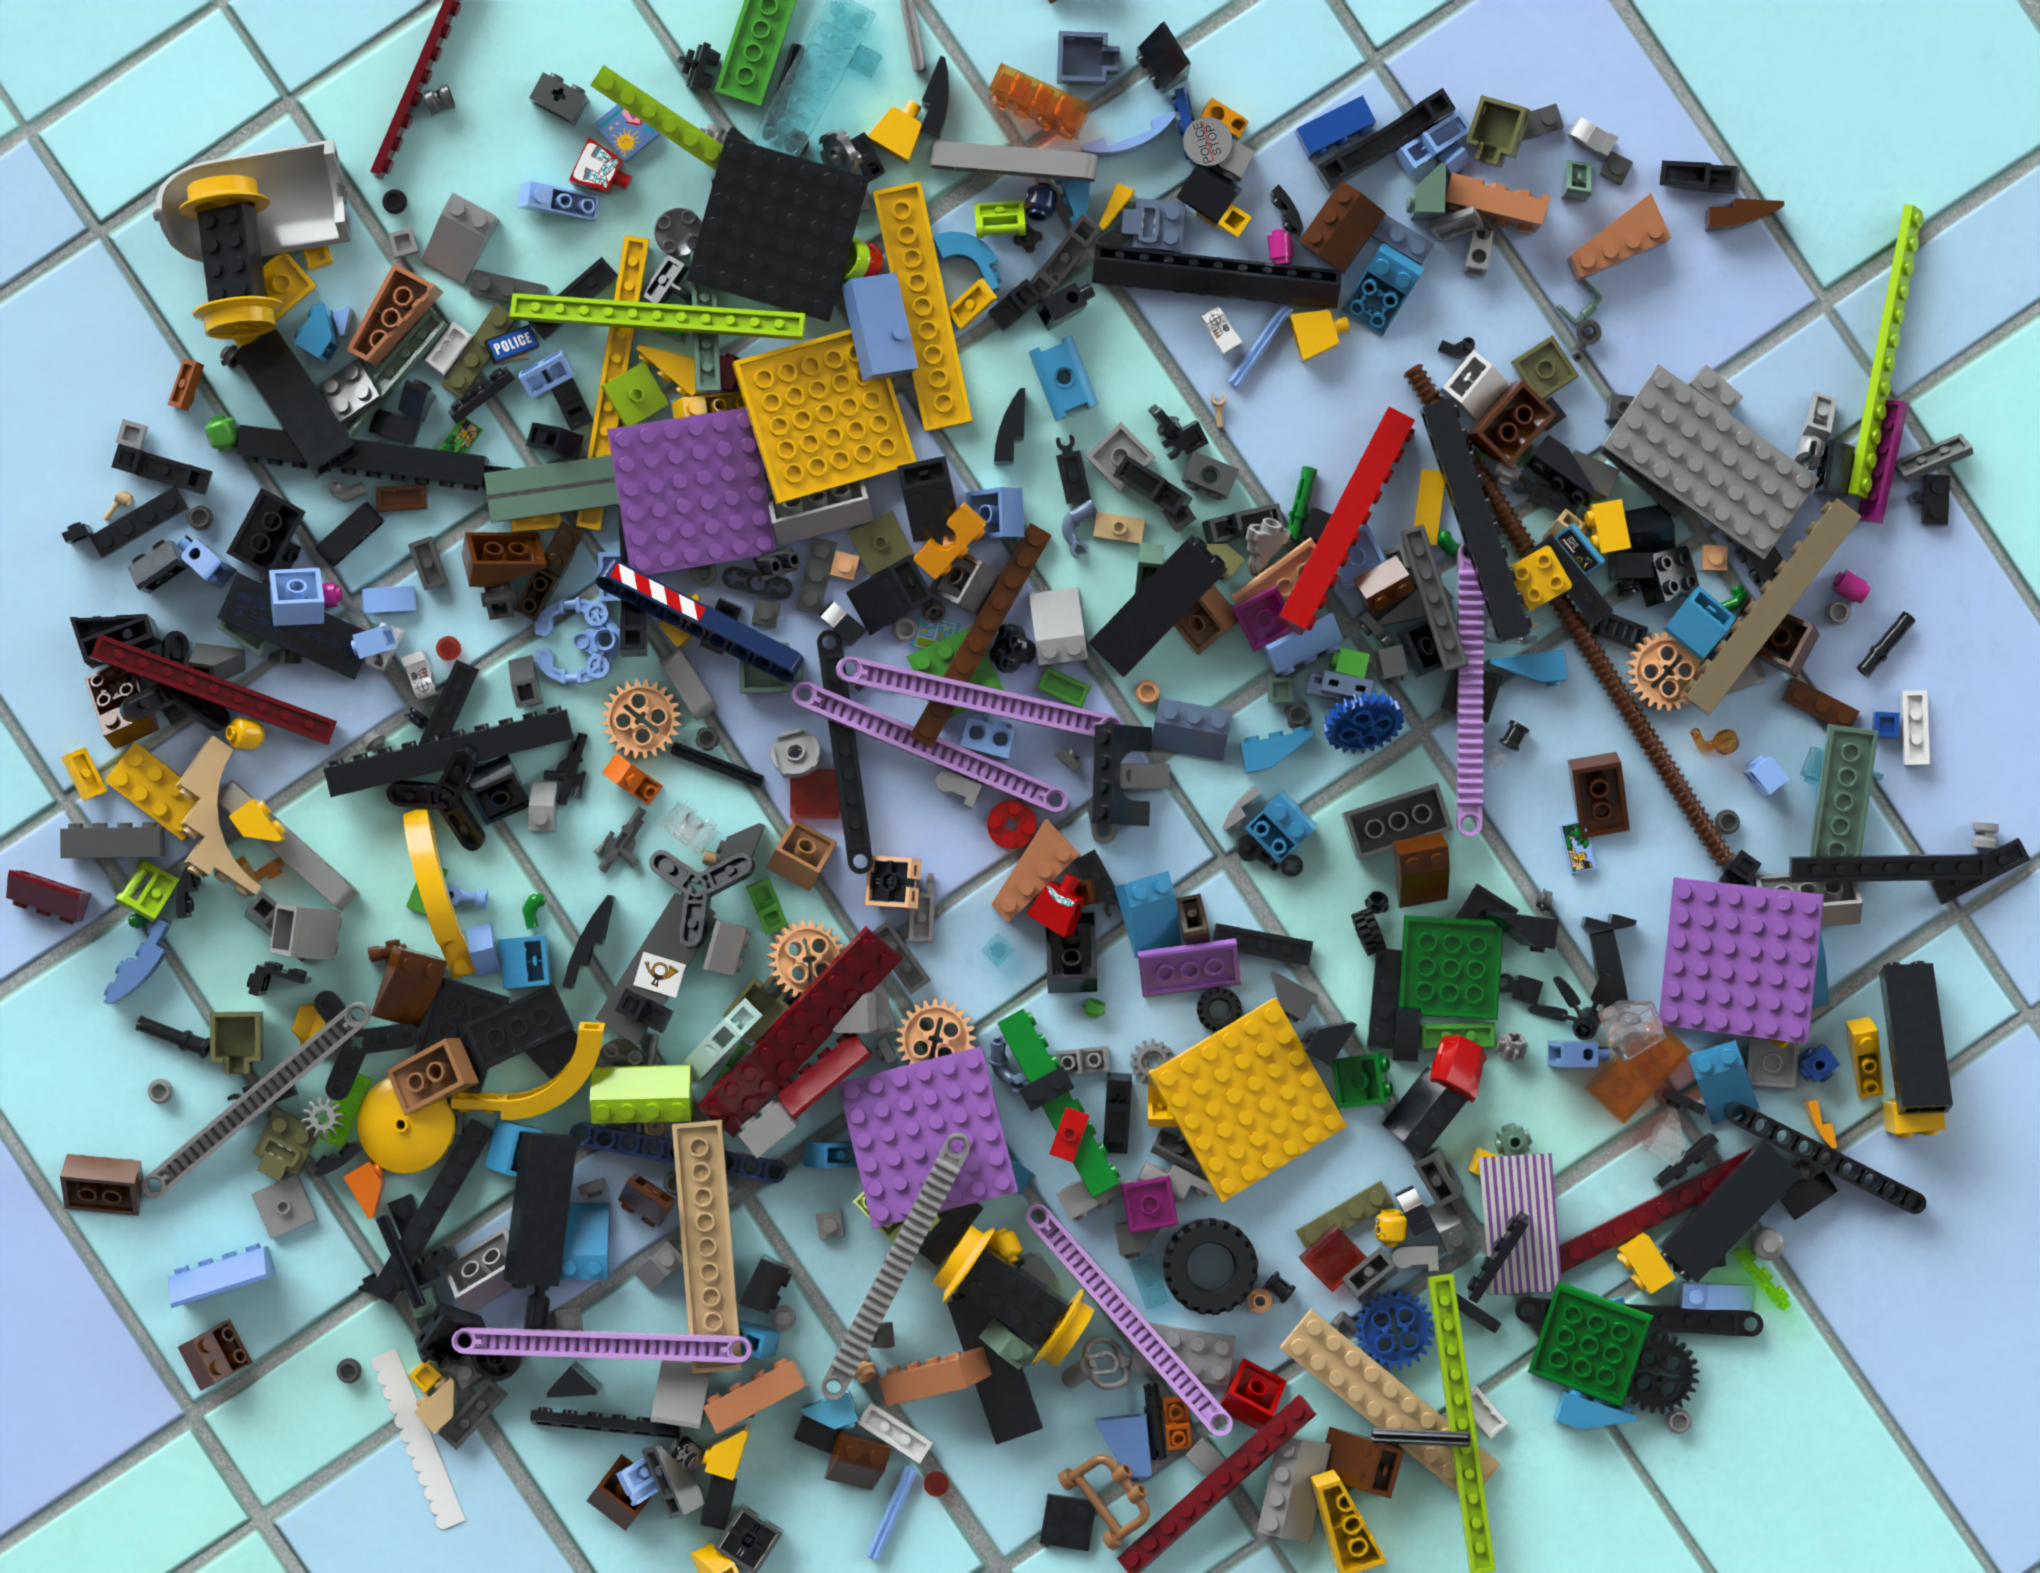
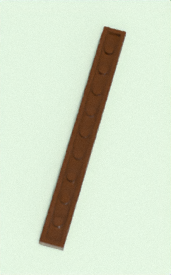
(984, 629)

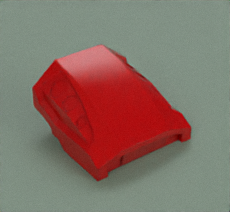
(1458, 1065)

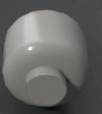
(1766, 1243)

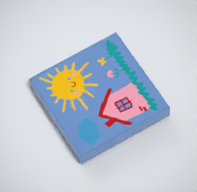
(625, 132)

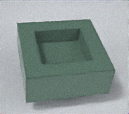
(1280, 690)

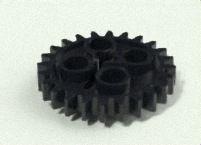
(1653, 1395)

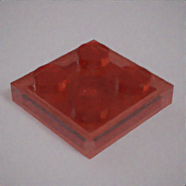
(815, 796)
(1332, 1257)

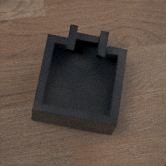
(436, 1335)

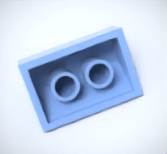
(1294, 648)

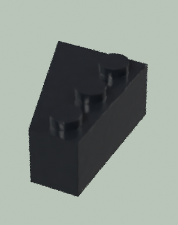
(132, 629)

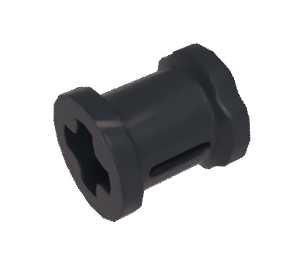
(1514, 735)
(1279, 1287)

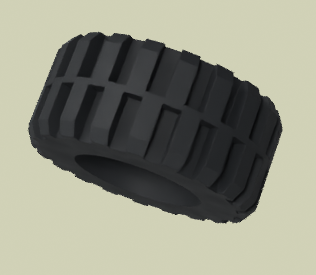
(1222, 1298)

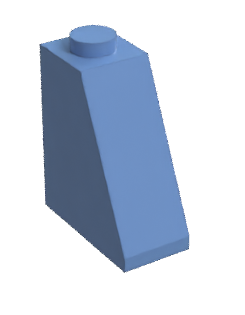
(1128, 1442)

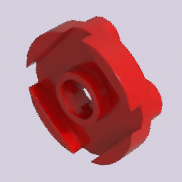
(1014, 810)

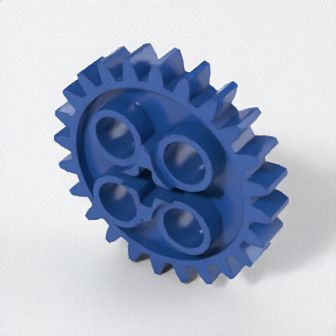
(1363, 722)
(1415, 1325)

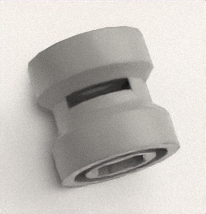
(1985, 835)

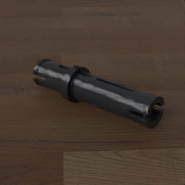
(1880, 651)
(1153, 1410)

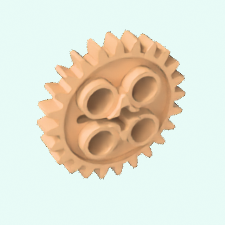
(1651, 656)
(655, 701)
(784, 962)
(913, 1032)

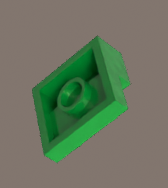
(1362, 1080)

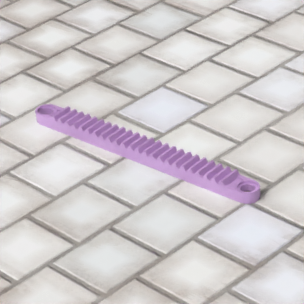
(974, 697)
(1469, 698)
(942, 754)
(1129, 1320)
(602, 1344)

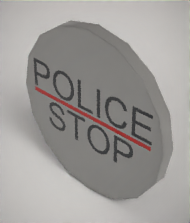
(1207, 141)

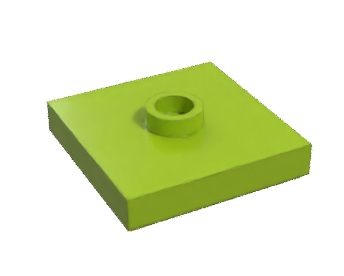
(635, 395)

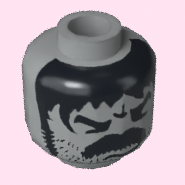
(687, 1453)

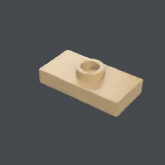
(1118, 528)

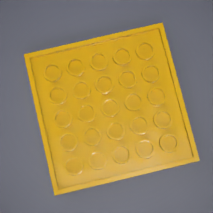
(819, 418)
(1247, 1099)

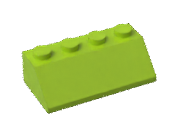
(641, 1094)

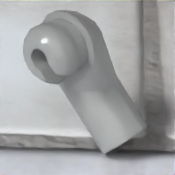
(344, 492)

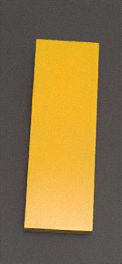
(1429, 503)

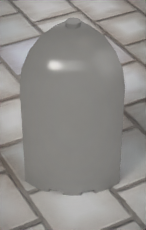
(302, 193)

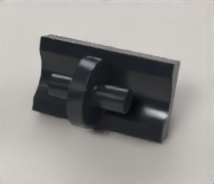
(703, 56)
(776, 563)

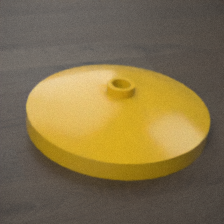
(406, 1150)

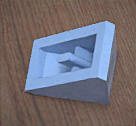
(483, 949)

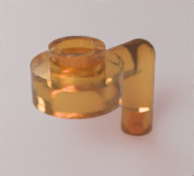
(1724, 741)
(271, 869)

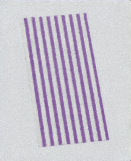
(1526, 1186)

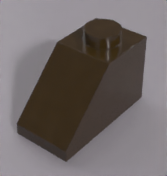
(1193, 919)

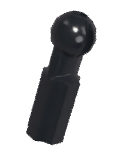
(537, 1310)

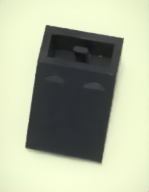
(928, 497)
(890, 595)

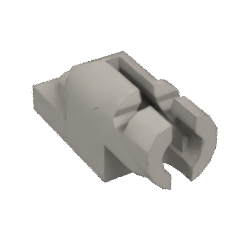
(1816, 429)
(1180, 1180)

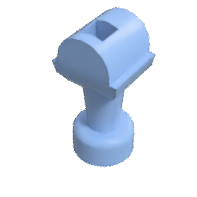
(460, 896)

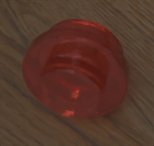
(448, 648)
(936, 1483)

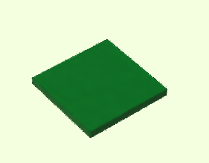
(1451, 967)
(1590, 1344)

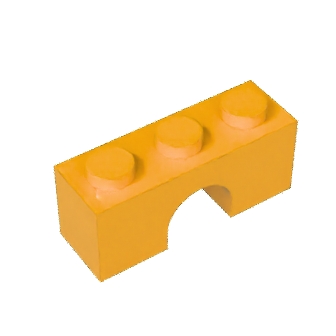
(937, 558)

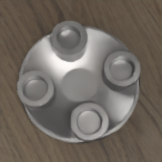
(677, 231)
(620, 1054)

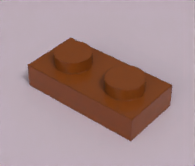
(186, 384)

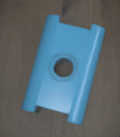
(1058, 360)

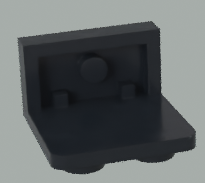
(1672, 578)
(260, 979)

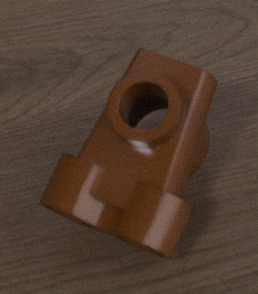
(379, 953)

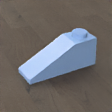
(1714, 1296)

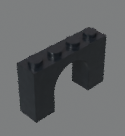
(1110, 747)

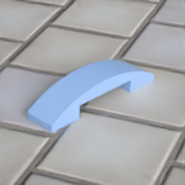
(1158, 126)

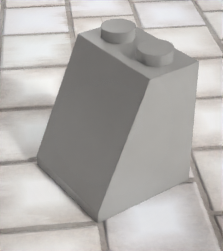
(305, 932)
(680, 1395)

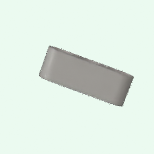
(688, 684)

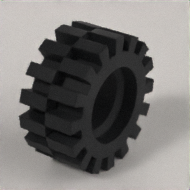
(1368, 931)
(1208, 998)

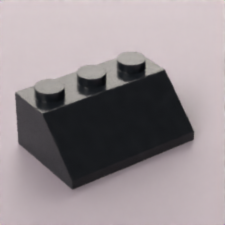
(266, 532)
(1423, 1113)

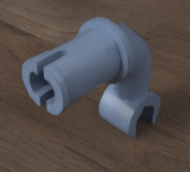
(1071, 522)
(998, 1062)

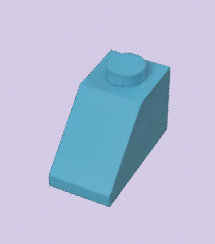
(833, 1413)

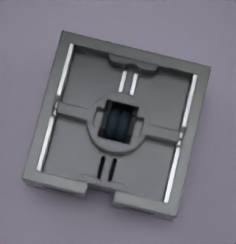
(743, 1547)

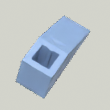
(557, 201)

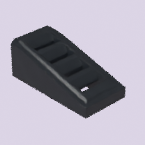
(1600, 631)

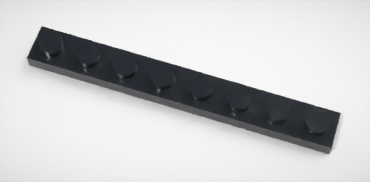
(1887, 868)
(434, 1206)

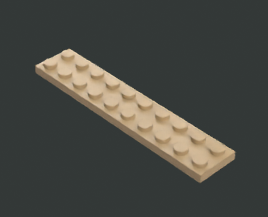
(706, 1235)
(1374, 1392)

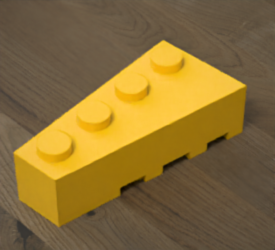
(1346, 1532)

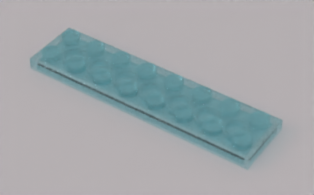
(814, 76)

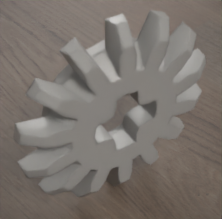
(1151, 1051)

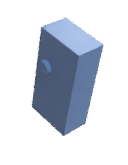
(879, 327)

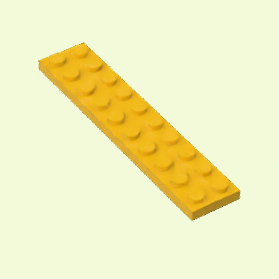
(914, 259)

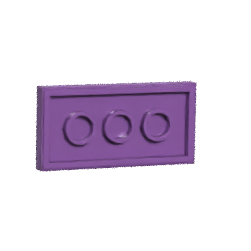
(1189, 967)

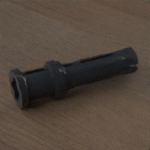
(185, 1040)

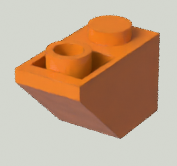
(632, 779)

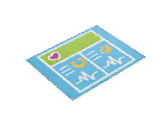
(932, 633)

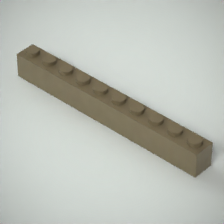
(1772, 606)

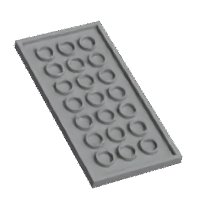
(1710, 462)

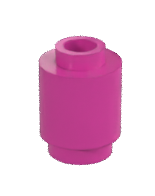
(1280, 247)
(1851, 586)
(332, 594)

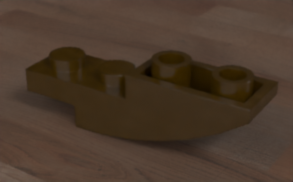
(545, 581)

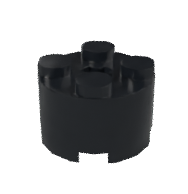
(495, 1369)

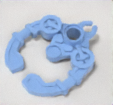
(591, 640)

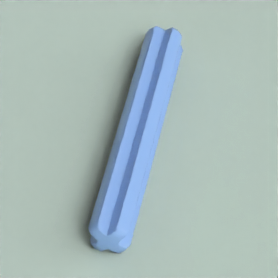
(1260, 345)
(891, 1513)

